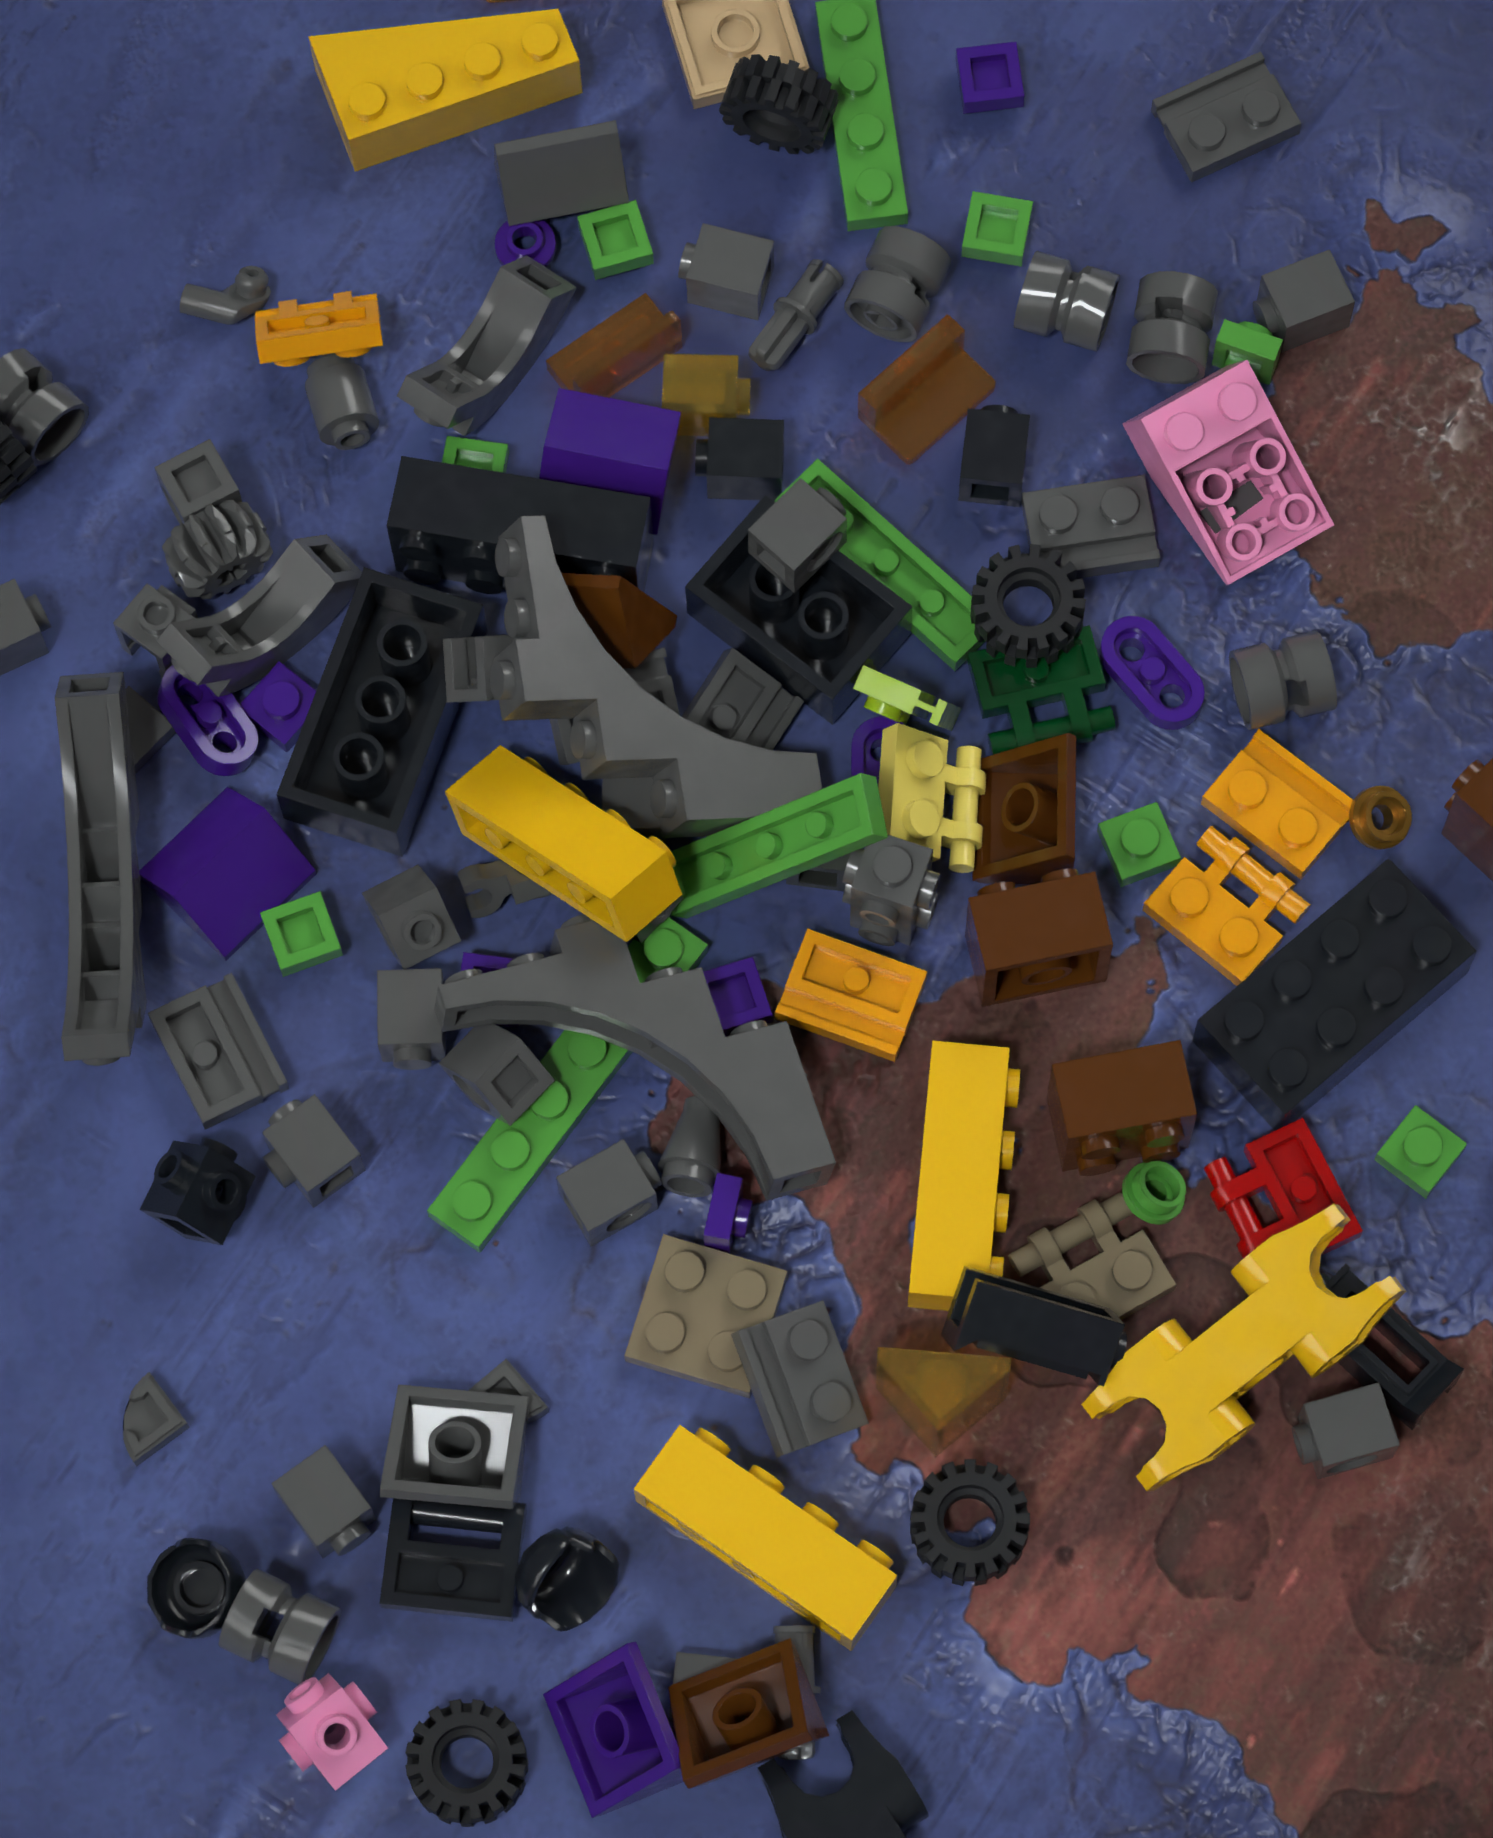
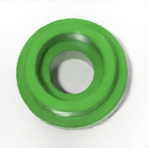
(1161, 1181)

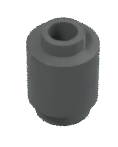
(341, 402)

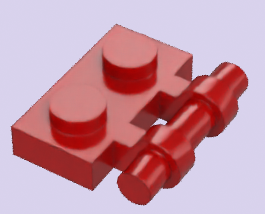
(1293, 1177)

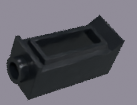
(1034, 1325)
(1403, 1400)

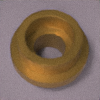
(1395, 812)

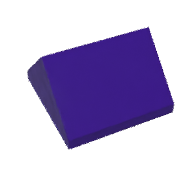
(611, 446)
(227, 871)
(615, 1732)

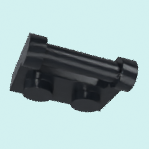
(448, 1576)

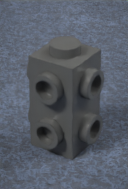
(890, 890)

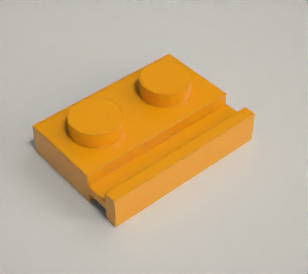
(1279, 804)
(851, 995)

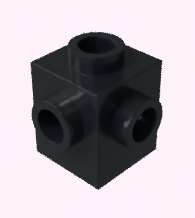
(198, 1190)

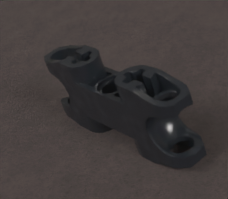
(872, 1804)

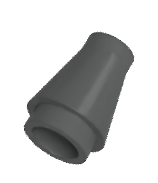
(692, 1151)

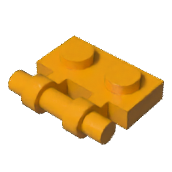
(337, 326)
(1215, 922)

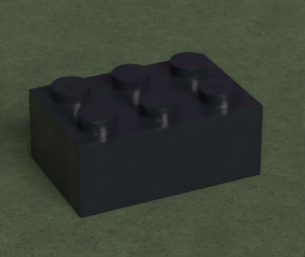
(803, 638)

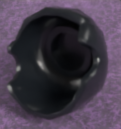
(566, 1577)
(194, 1587)

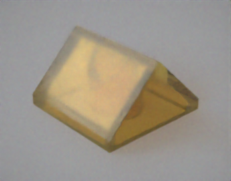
(941, 1391)

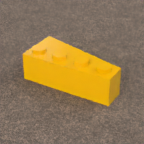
(441, 79)

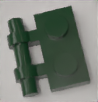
(1015, 689)

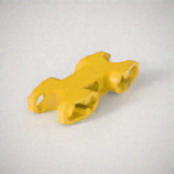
(1282, 1317)

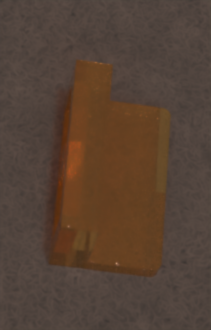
(617, 349)
(924, 392)

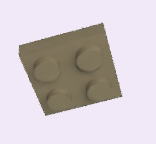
(695, 1306)

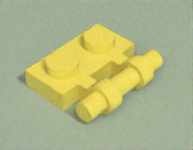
(913, 790)

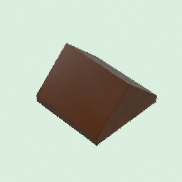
(620, 616)
(1027, 812)
(744, 1714)

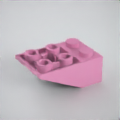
(1215, 441)

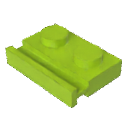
(899, 700)

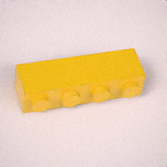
(565, 842)
(961, 1169)
(767, 1536)

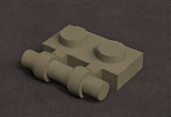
(1121, 1277)

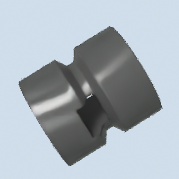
(899, 278)
(1066, 301)
(1172, 326)
(38, 412)
(1283, 680)
(299, 1639)

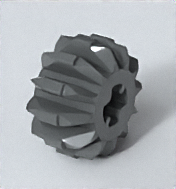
(217, 549)

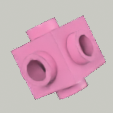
(330, 1729)

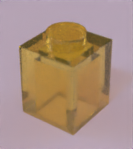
(704, 389)

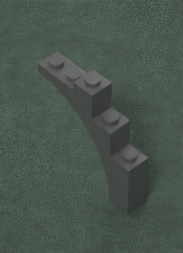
(618, 727)
(104, 882)
(670, 1020)

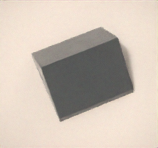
(561, 173)
(456, 1447)

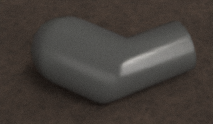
(232, 304)

